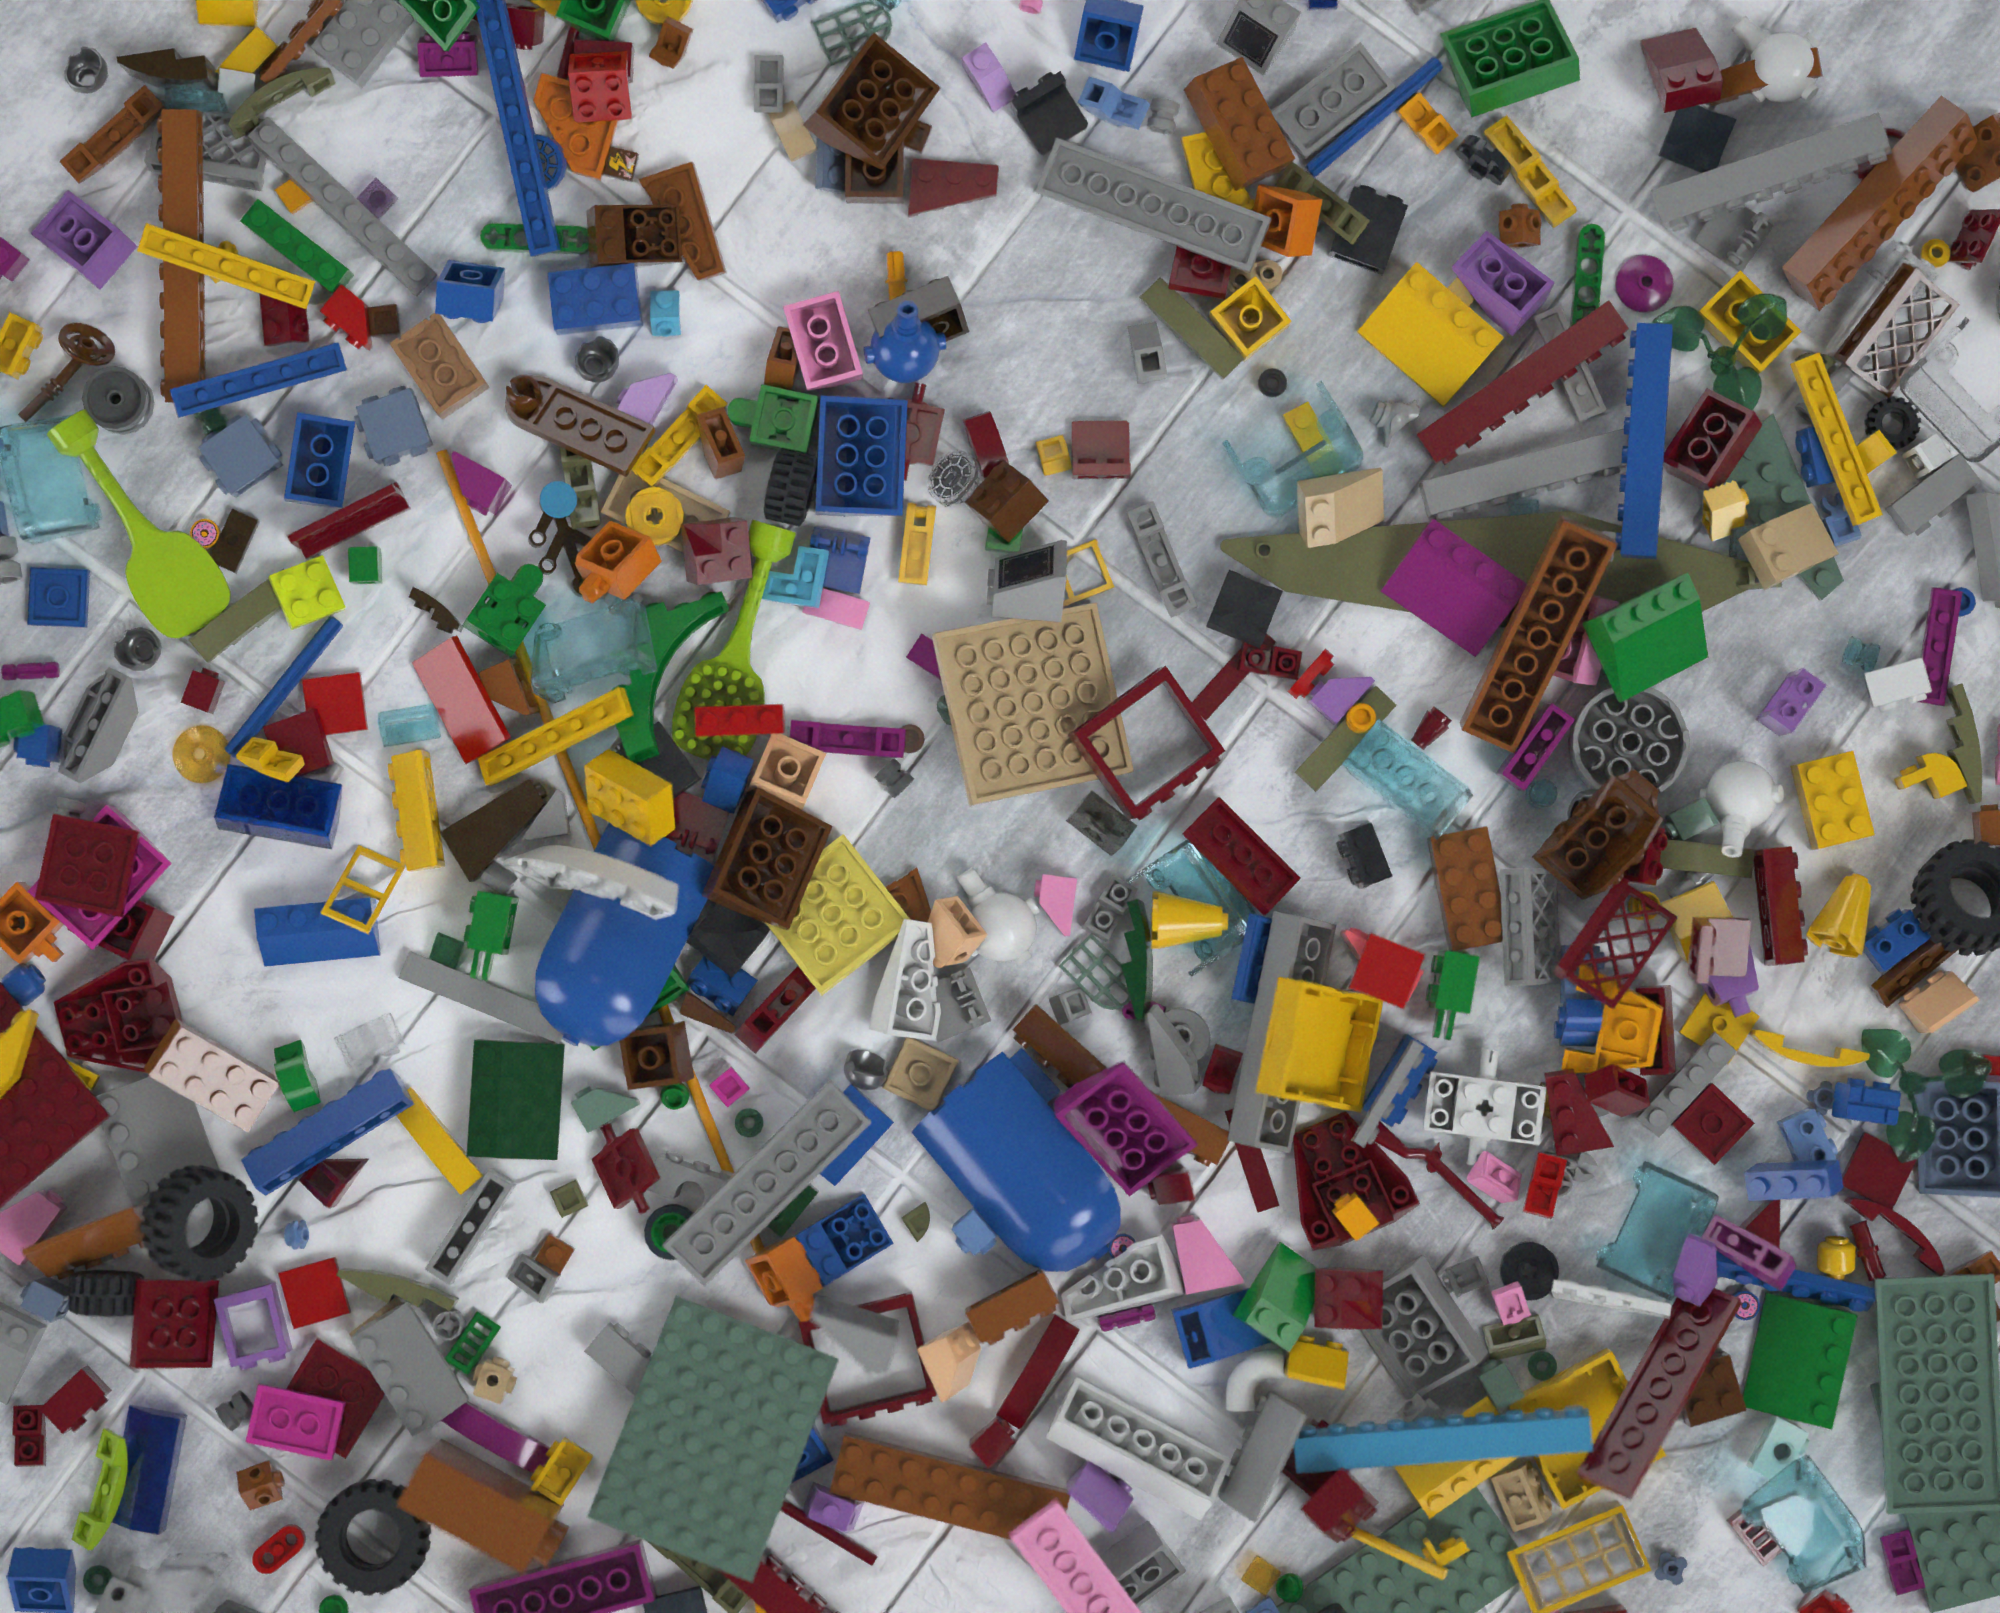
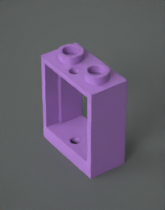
(1785, 708)
(275, 1354)

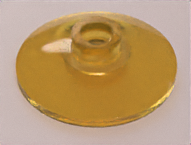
(215, 757)

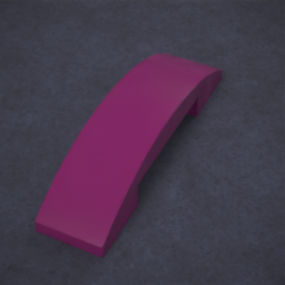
(850, 739)
(498, 1437)

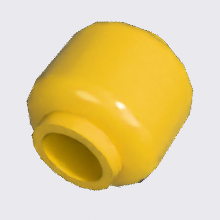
(1836, 1257)

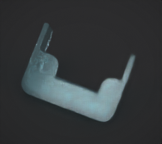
(1332, 456)
(1197, 879)

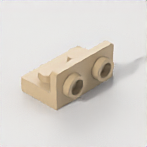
(1522, 1496)

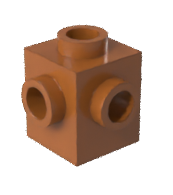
(1520, 226)
(260, 1485)

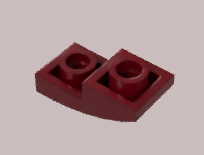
(985, 441)
(1270, 661)
(29, 1435)

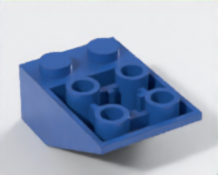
(844, 1239)
(1211, 1332)

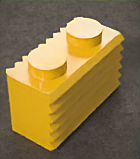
(1724, 509)

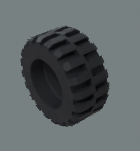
(1939, 910)
(168, 1217)
(341, 1560)

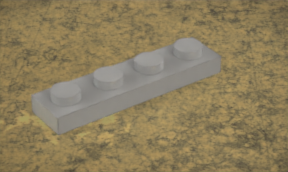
(1580, 387)
(1395, 1083)
(1686, 1084)

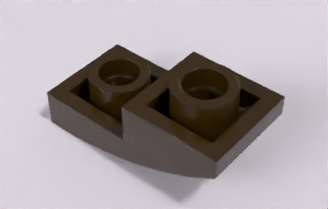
(443, 616)

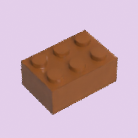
(1012, 1307)

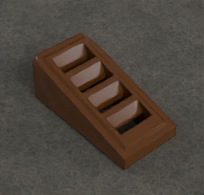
(700, 1011)

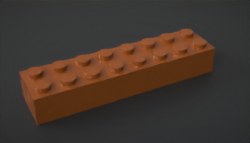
(1880, 203)
(1537, 633)
(938, 1486)

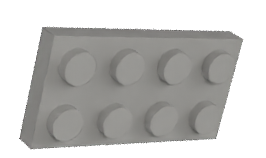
(1332, 100)

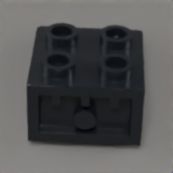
(1364, 856)

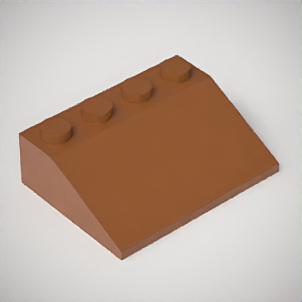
(88, 1243)

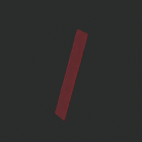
(1223, 684)
(1256, 1174)

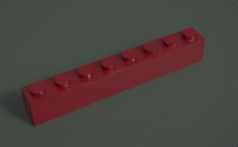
(1522, 382)

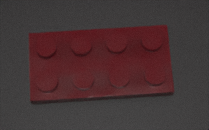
(1241, 856)

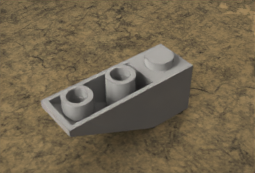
(1175, 1062)

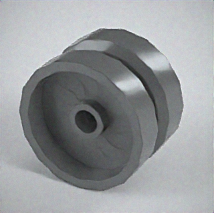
(114, 383)

